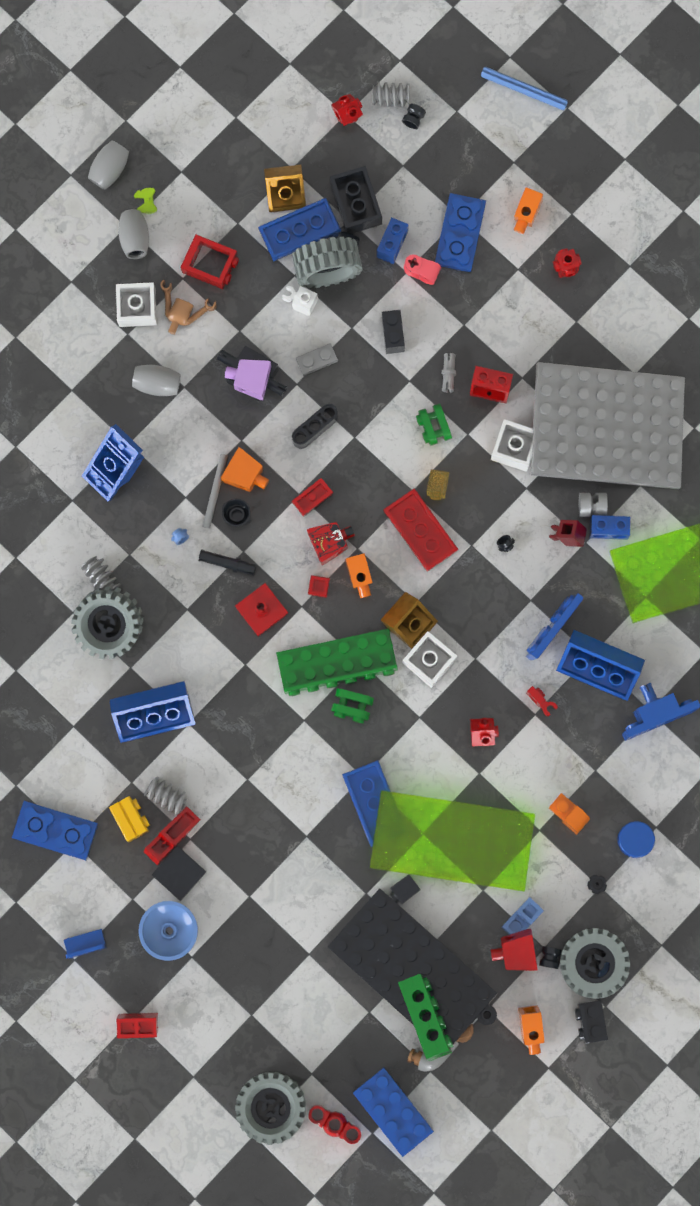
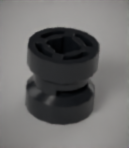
(413, 117)
(550, 957)

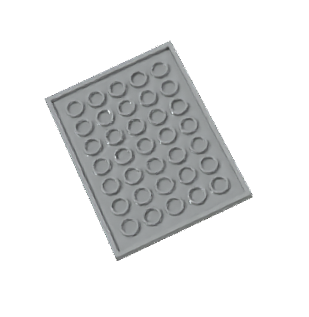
(608, 426)

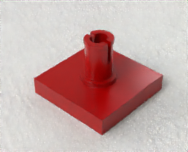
(261, 609)

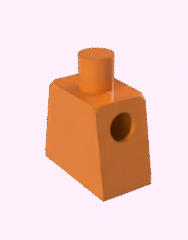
(530, 202)
(244, 472)
(356, 565)
(531, 1021)

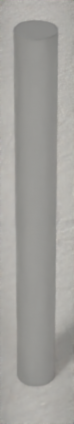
(215, 491)

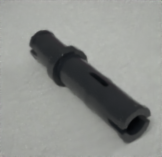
(227, 562)

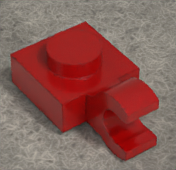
(538, 698)

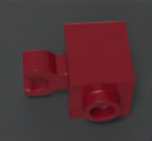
(569, 533)

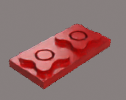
(420, 530)

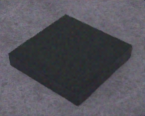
(179, 873)

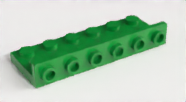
(337, 662)

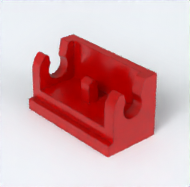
(137, 1025)

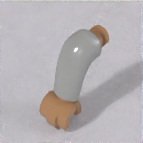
(424, 1065)

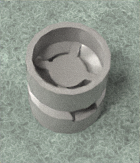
(592, 504)

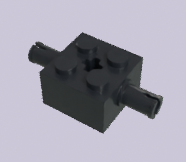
(249, 354)

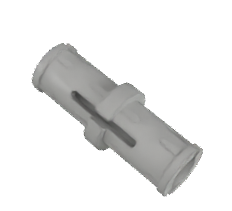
(448, 372)

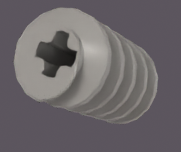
(390, 94)
(98, 574)
(166, 795)

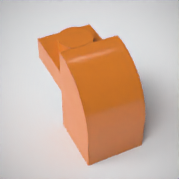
(569, 813)

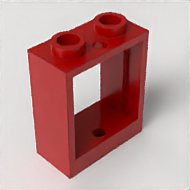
(192, 254)
(492, 381)

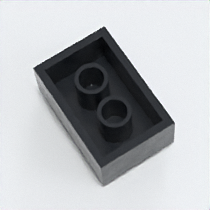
(356, 200)

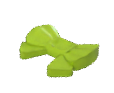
(148, 206)

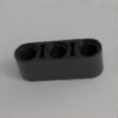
(318, 417)

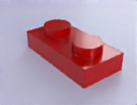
(312, 497)

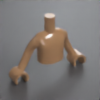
(181, 310)

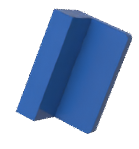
(85, 943)

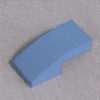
(523, 917)

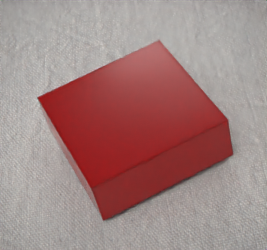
(318, 586)

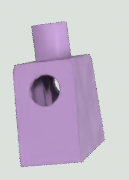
(250, 377)

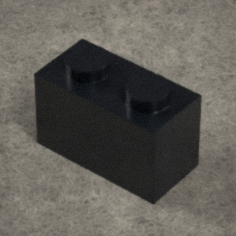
(393, 331)

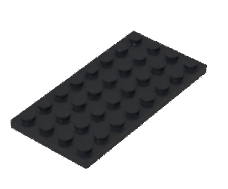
(391, 946)

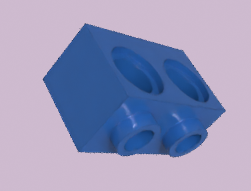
(392, 240)
(609, 527)

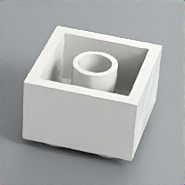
(136, 304)
(513, 445)
(429, 659)

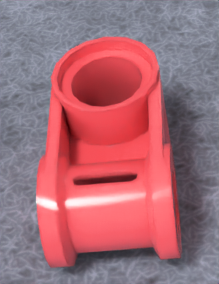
(423, 270)

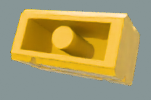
(129, 818)

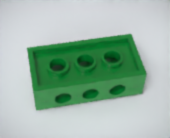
(410, 989)

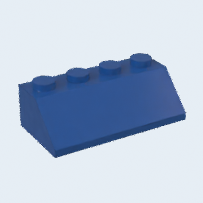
(600, 665)
(152, 712)

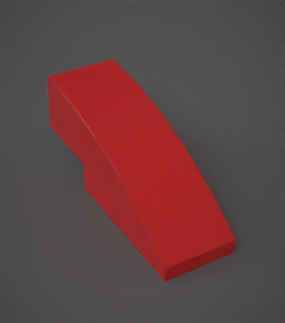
(171, 835)

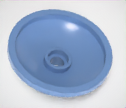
(154, 925)

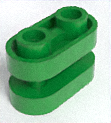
(424, 419)
(341, 710)

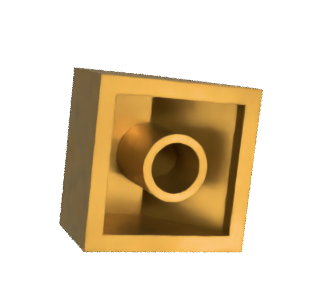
(285, 188)
(409, 620)

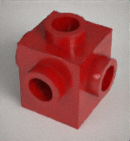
(347, 109)
(564, 268)
(483, 732)

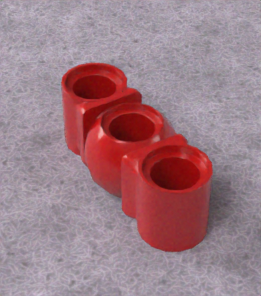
(327, 1117)

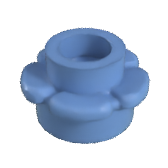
(179, 536)

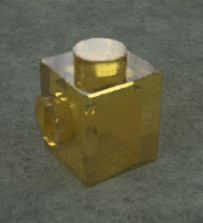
(437, 484)

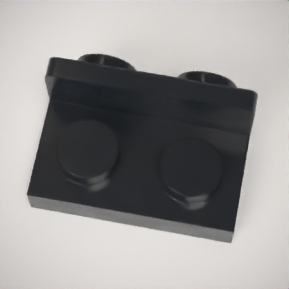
(592, 1022)

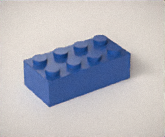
(393, 1112)

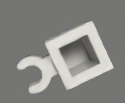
(303, 300)

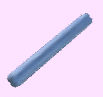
(524, 88)

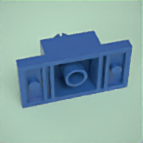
(113, 463)
(657, 712)

